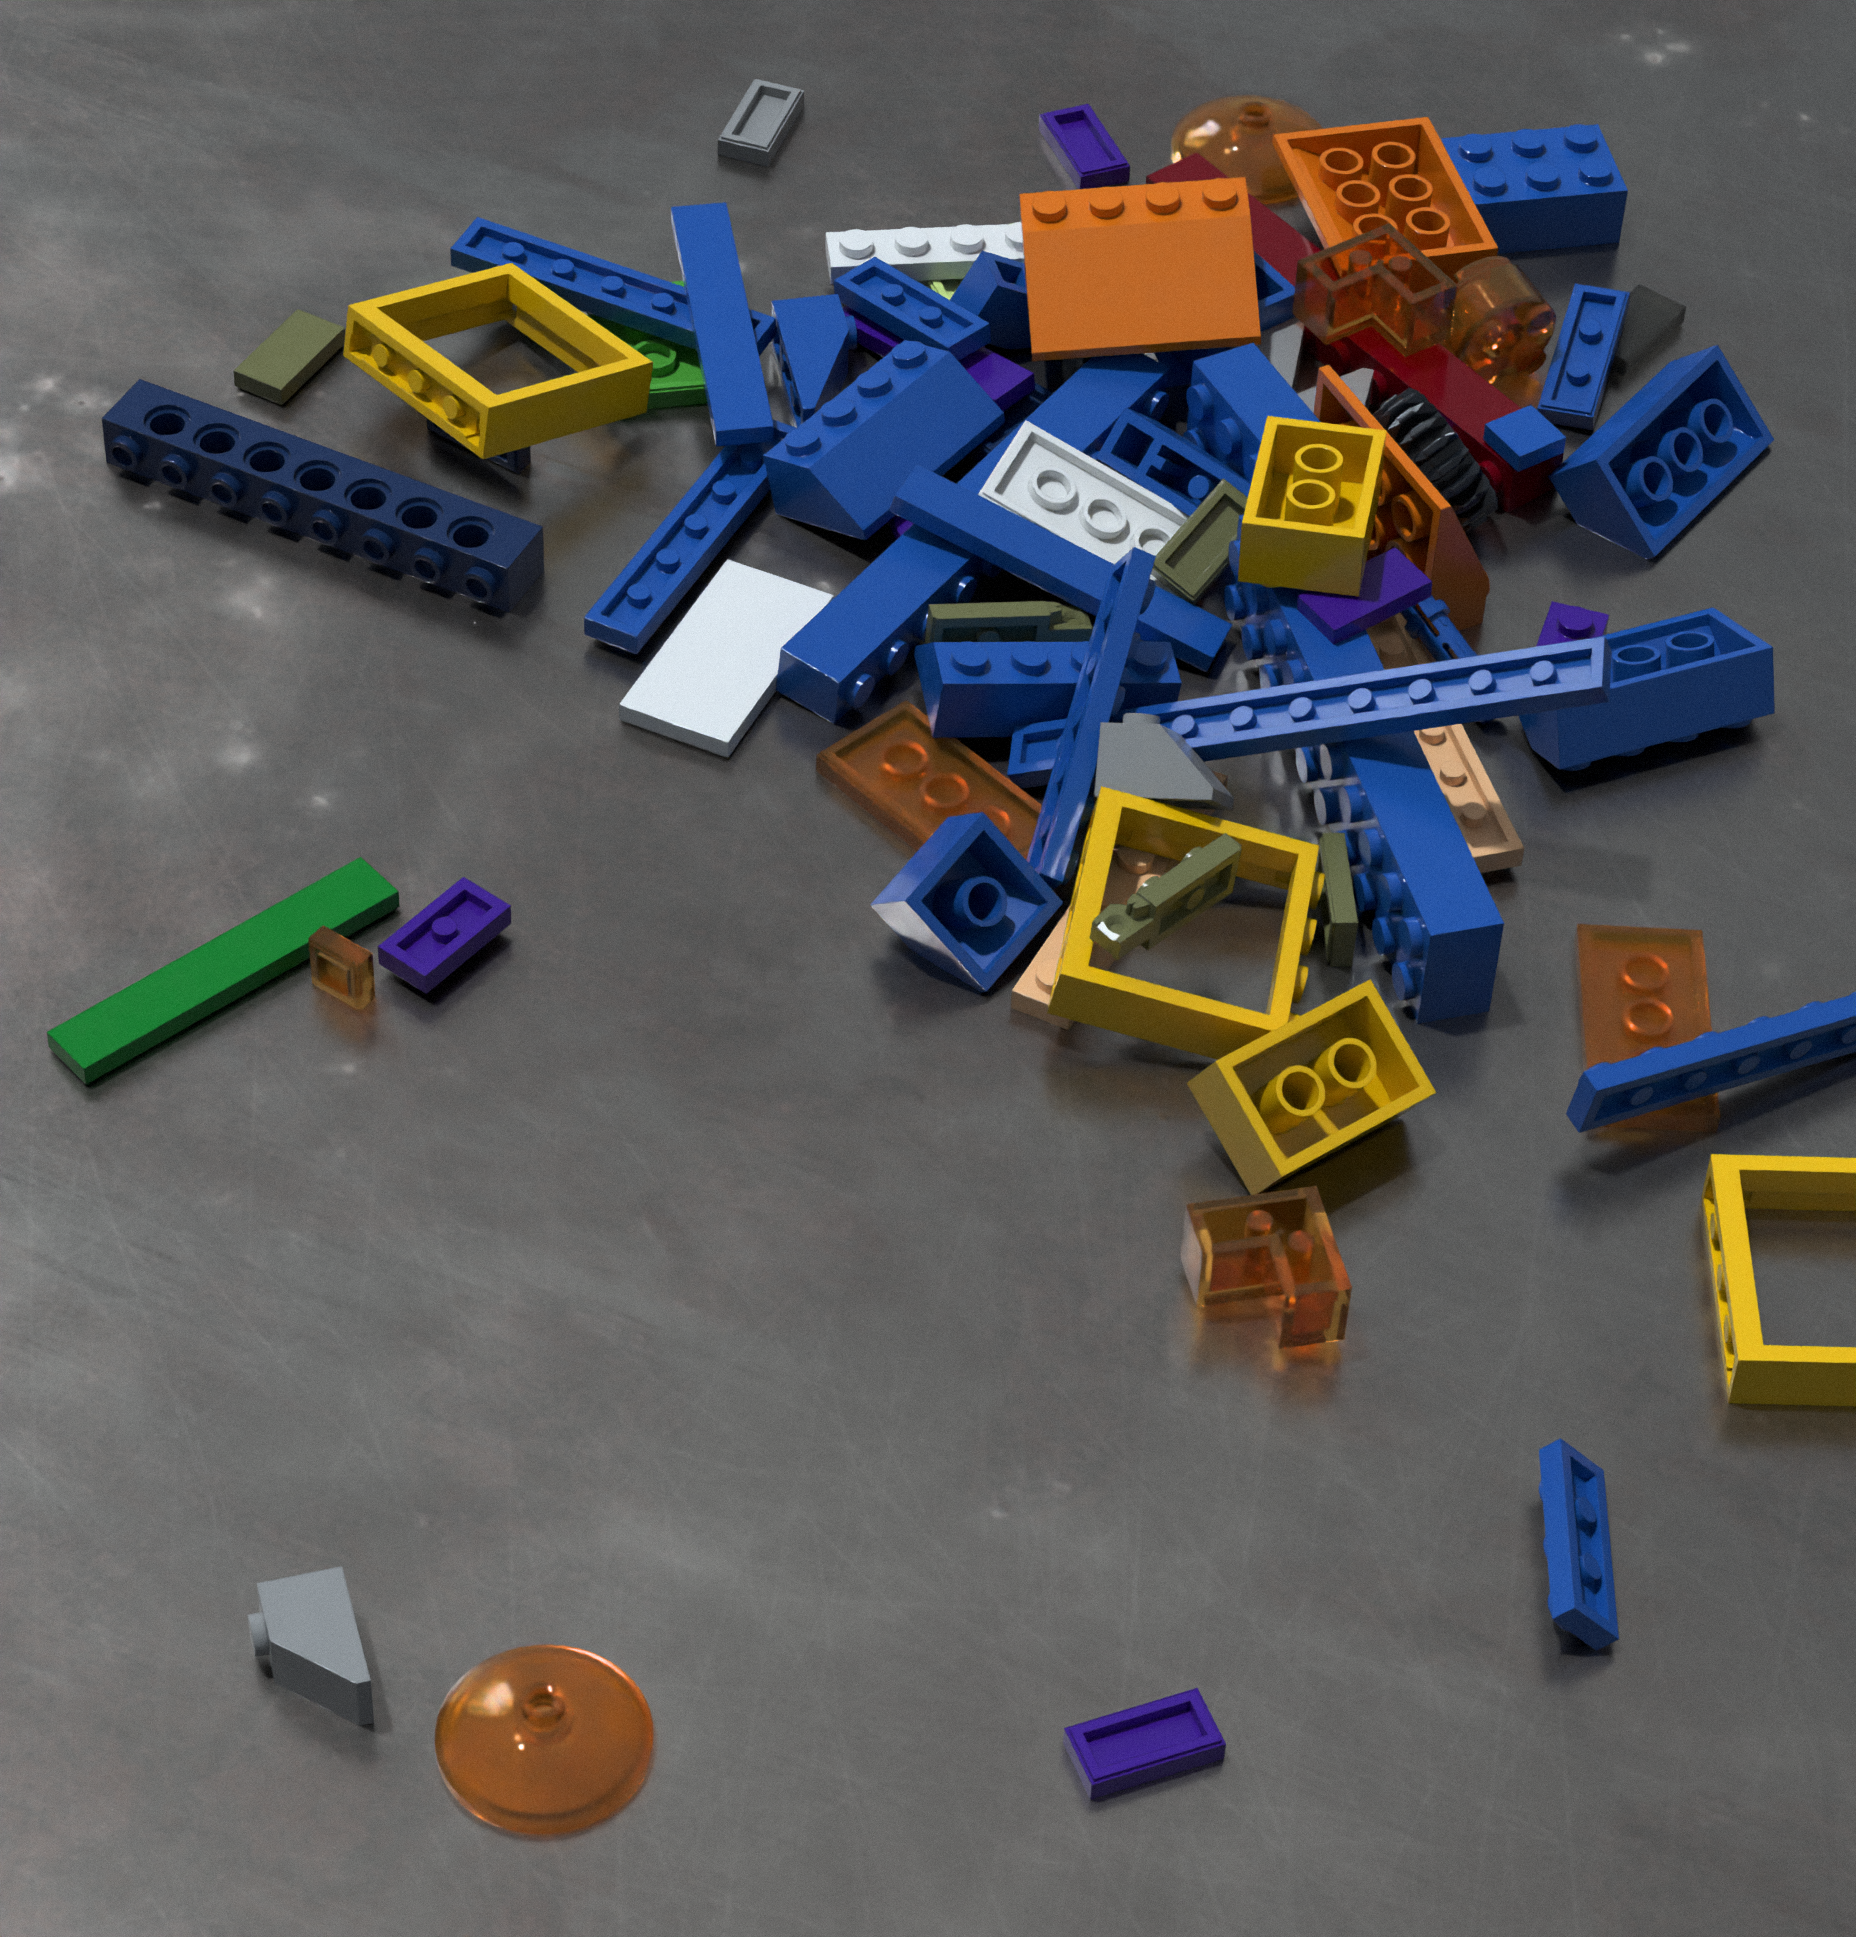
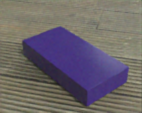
(1084, 147)
(1387, 588)
(1144, 1743)

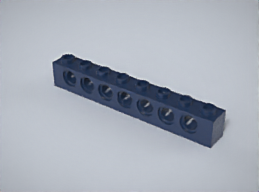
(324, 495)

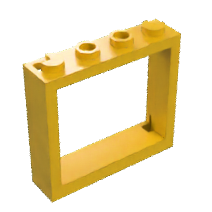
(387, 343)
(1159, 1011)
(1755, 1370)

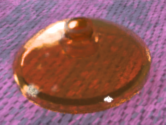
(1238, 138)
(548, 1766)

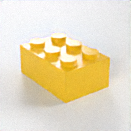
(1312, 506)
(1311, 1087)

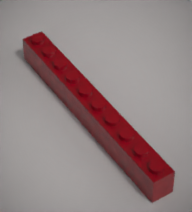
(1445, 380)

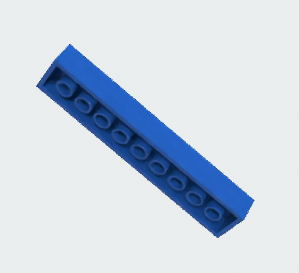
(1398, 828)

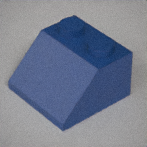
(967, 901)

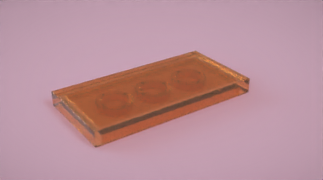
(921, 780)
(1639, 994)

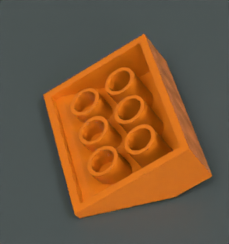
(1384, 175)
(1139, 269)
(1412, 514)

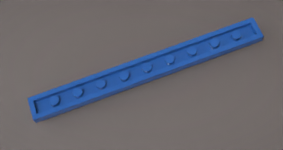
(1357, 705)

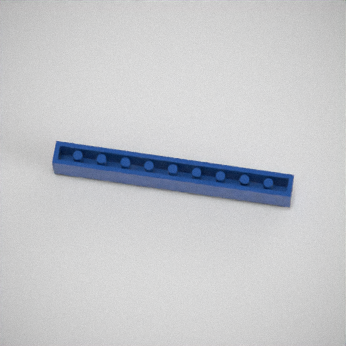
(886, 606)

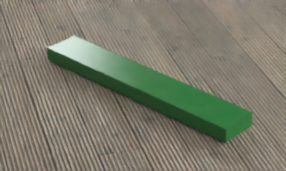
(219, 971)

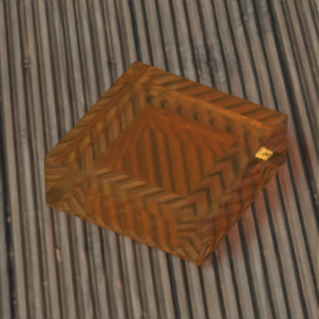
(342, 968)

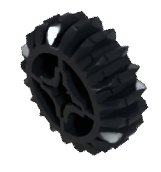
(1439, 455)

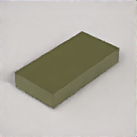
(289, 356)
(1201, 545)
(1337, 900)

